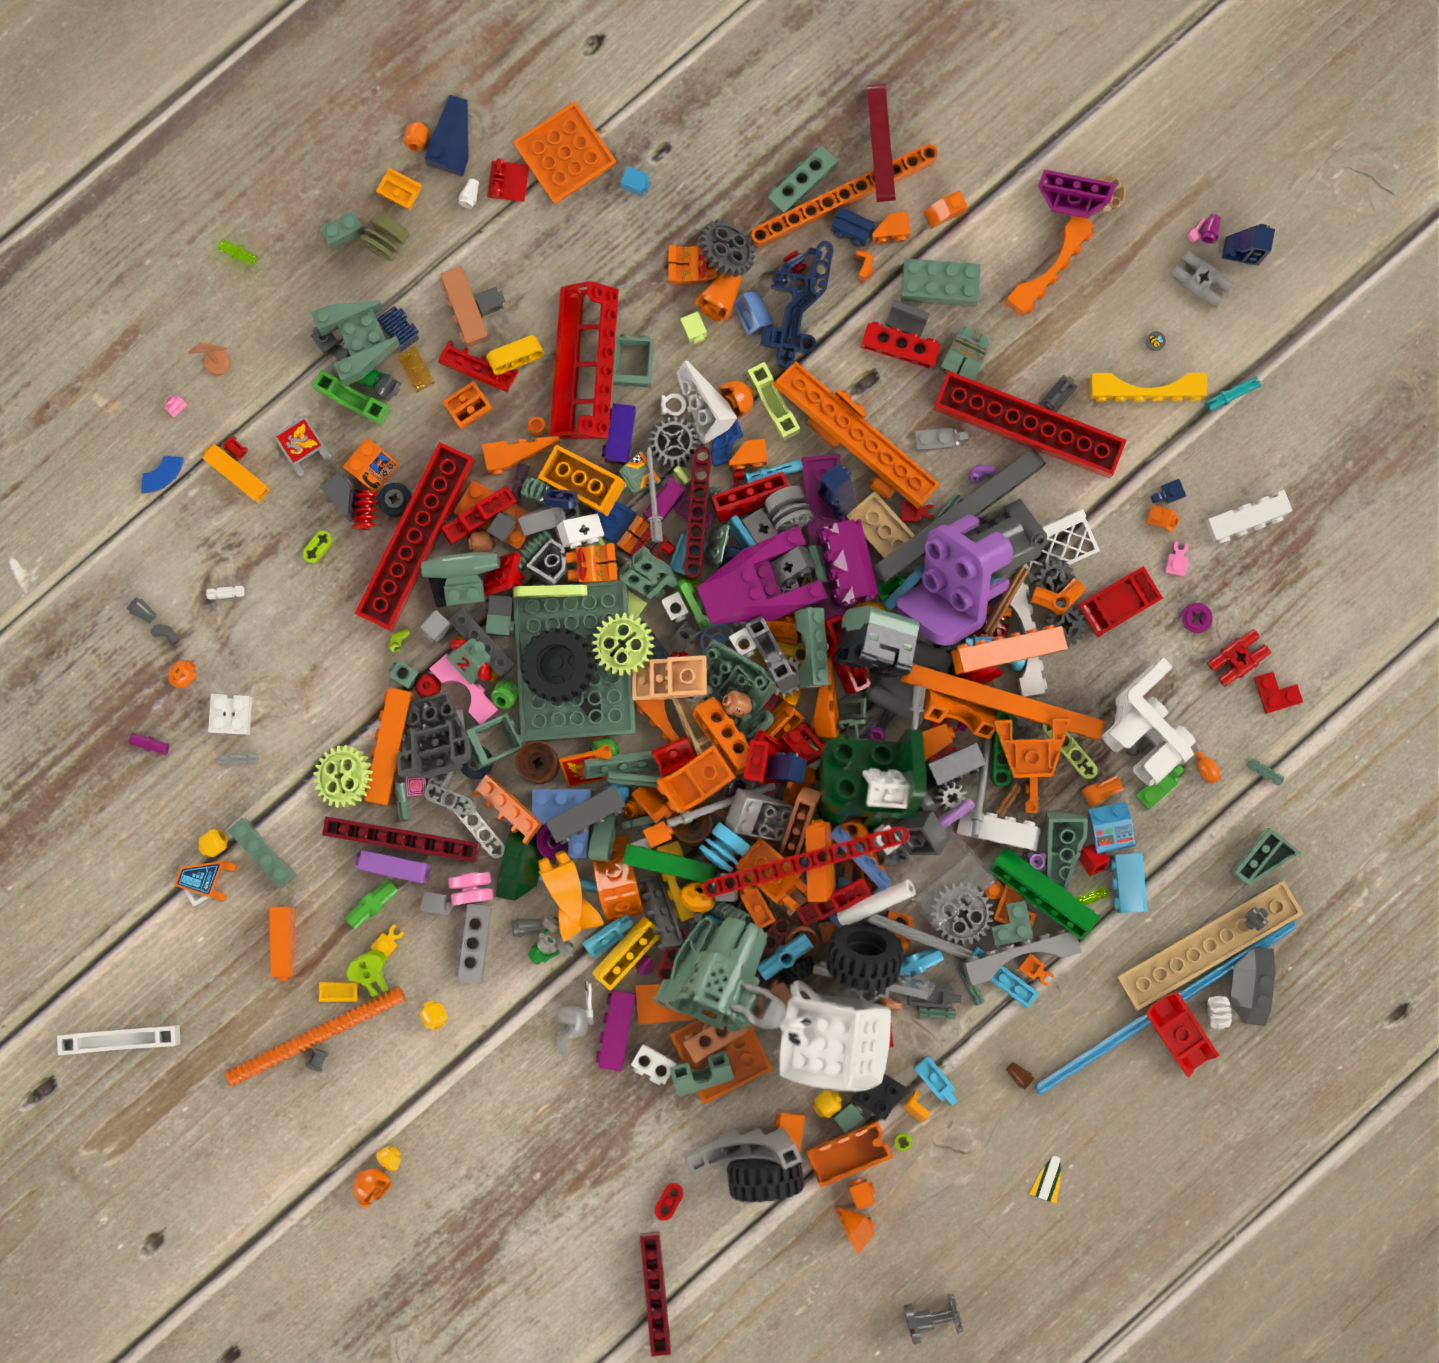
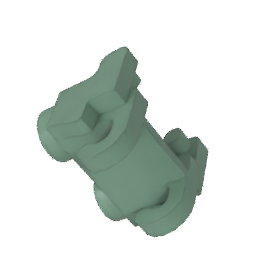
(852, 727)

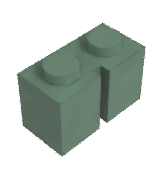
(343, 231)

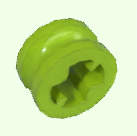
(908, 1139)

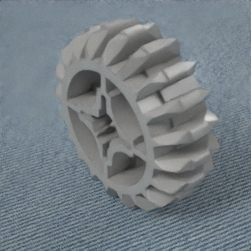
(668, 436)

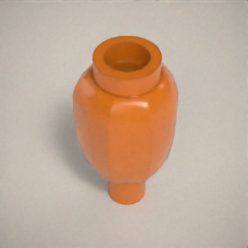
(1208, 768)

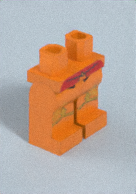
(688, 266)
(587, 561)

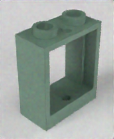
(632, 380)
(476, 749)

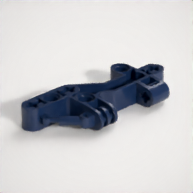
(788, 335)

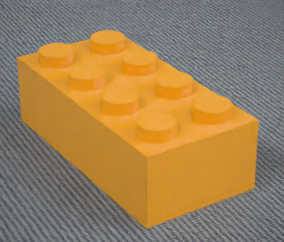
(593, 484)

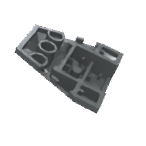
(433, 739)

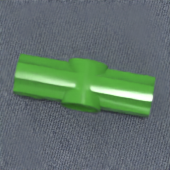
(371, 904)

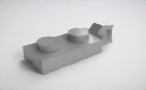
(939, 439)

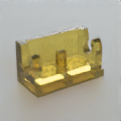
(416, 369)

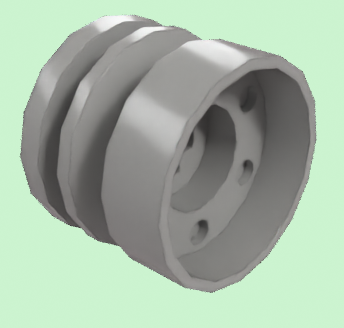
(788, 509)

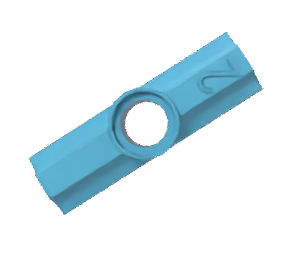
(920, 961)
(774, 963)

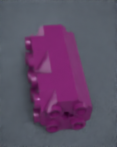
(849, 563)

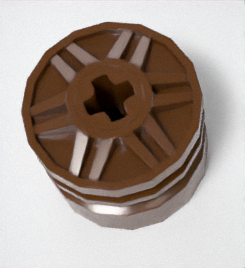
(532, 753)
(697, 836)

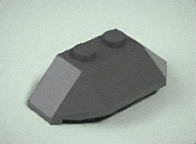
(1253, 986)

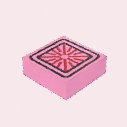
(415, 785)

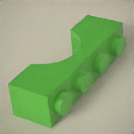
(350, 398)

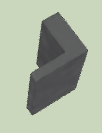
(907, 318)

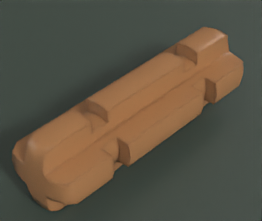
(1007, 799)

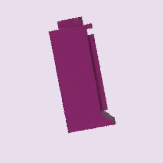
(666, 499)

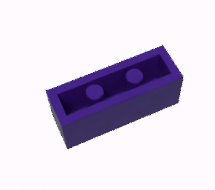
(620, 434)

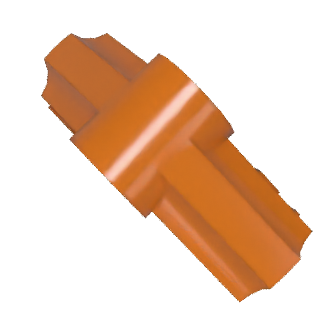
(1068, 595)

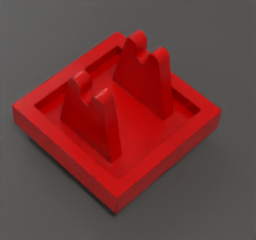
(505, 576)

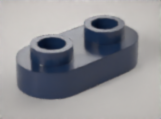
(560, 498)

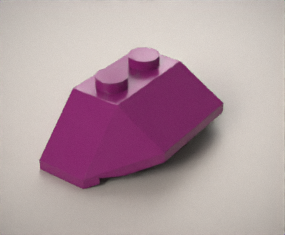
(1075, 194)

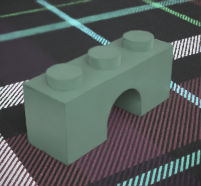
(690, 1080)

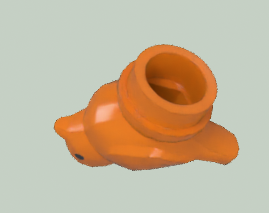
(632, 808)

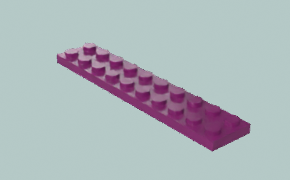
(823, 515)

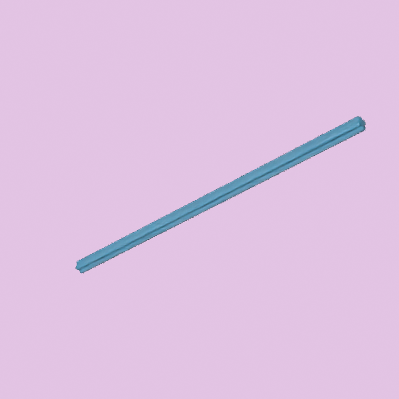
(1143, 1021)

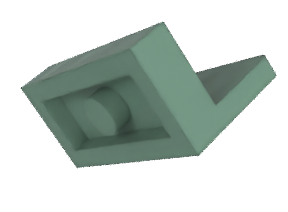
(821, 569)

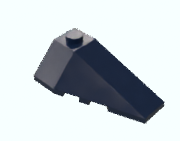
(450, 139)

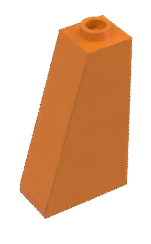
(937, 740)
(821, 880)
(282, 942)

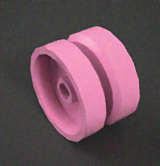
(470, 886)

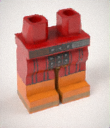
(642, 530)

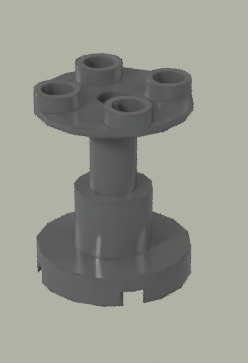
(925, 1320)

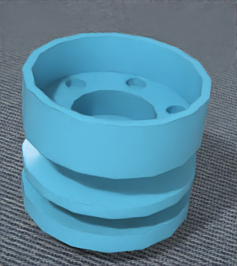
(724, 847)

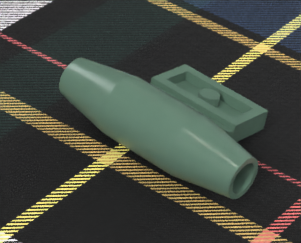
(462, 573)

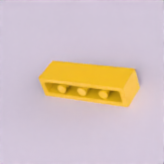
(626, 953)

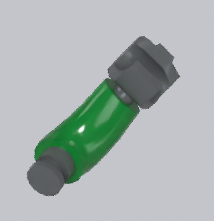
(383, 384)

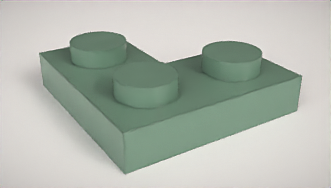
(1018, 928)

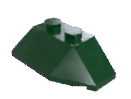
(518, 867)

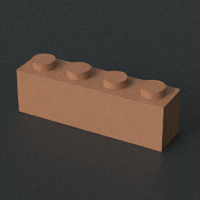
(465, 307)
(802, 815)

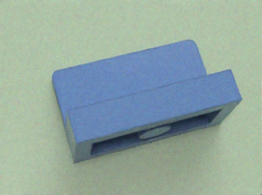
(752, 312)

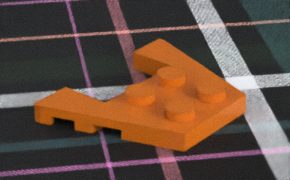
(1032, 756)

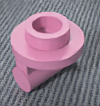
(174, 405)

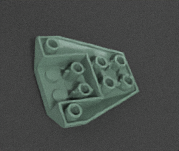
(732, 671)

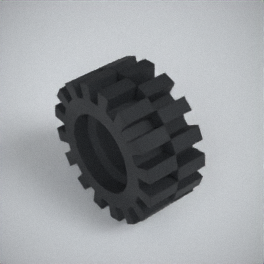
(797, 971)

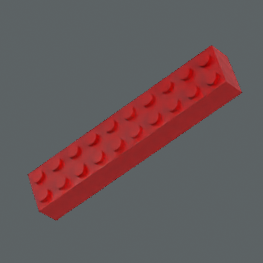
(1029, 425)
(415, 536)

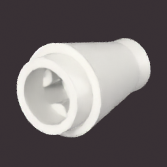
(469, 194)

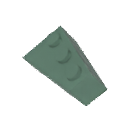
(1263, 856)

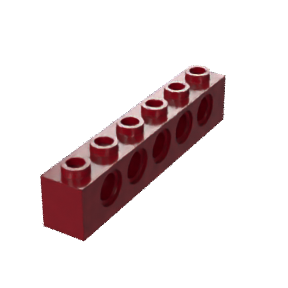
(655, 1294)

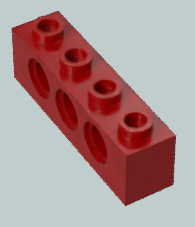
(926, 359)
(747, 497)
(854, 678)

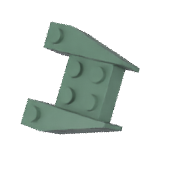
(361, 335)

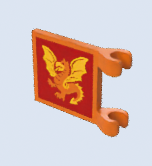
(574, 766)

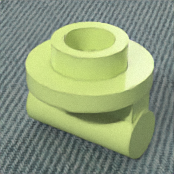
(682, 475)

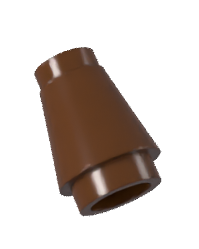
(1020, 1075)

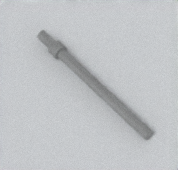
(977, 815)
(687, 816)

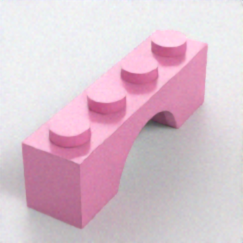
(481, 707)

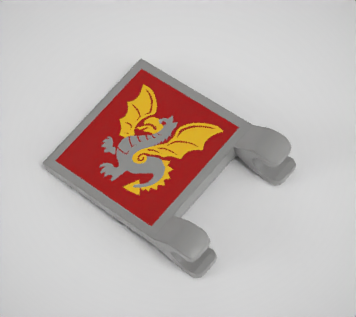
(299, 443)

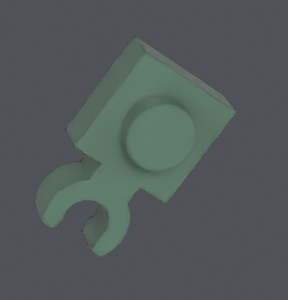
(644, 823)

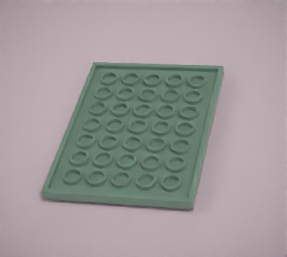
(582, 615)

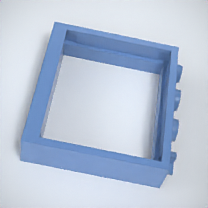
(865, 862)

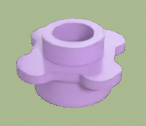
(1041, 860)

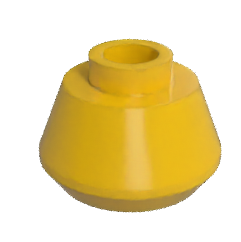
(389, 1158)

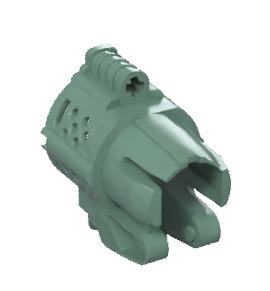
(710, 964)

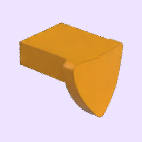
(915, 1108)

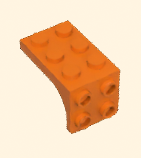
(696, 780)

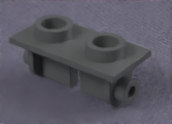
(1059, 393)

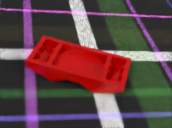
(1120, 601)

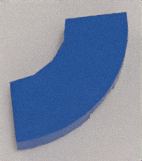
(723, 444)
(163, 475)

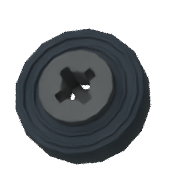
(394, 506)

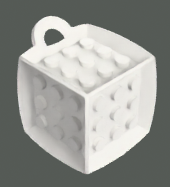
(843, 1045)

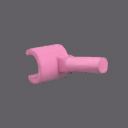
(1194, 235)

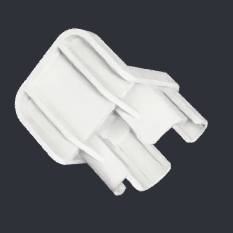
(1145, 717)

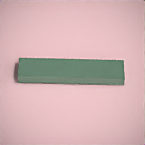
(620, 764)

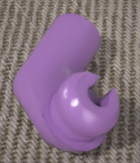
(979, 470)

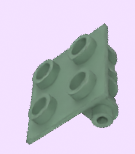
(718, 538)

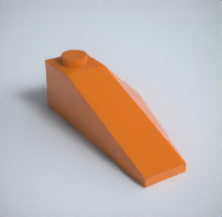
(503, 456)

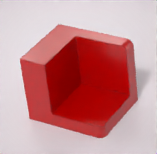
(1093, 862)

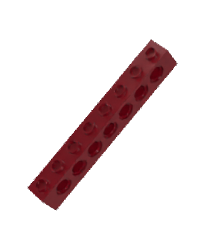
(401, 839)

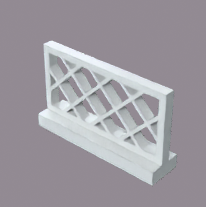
(1061, 525)

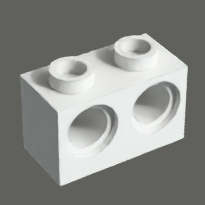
(655, 1060)

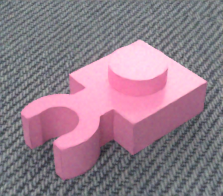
(1177, 562)

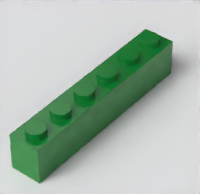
(1044, 893)

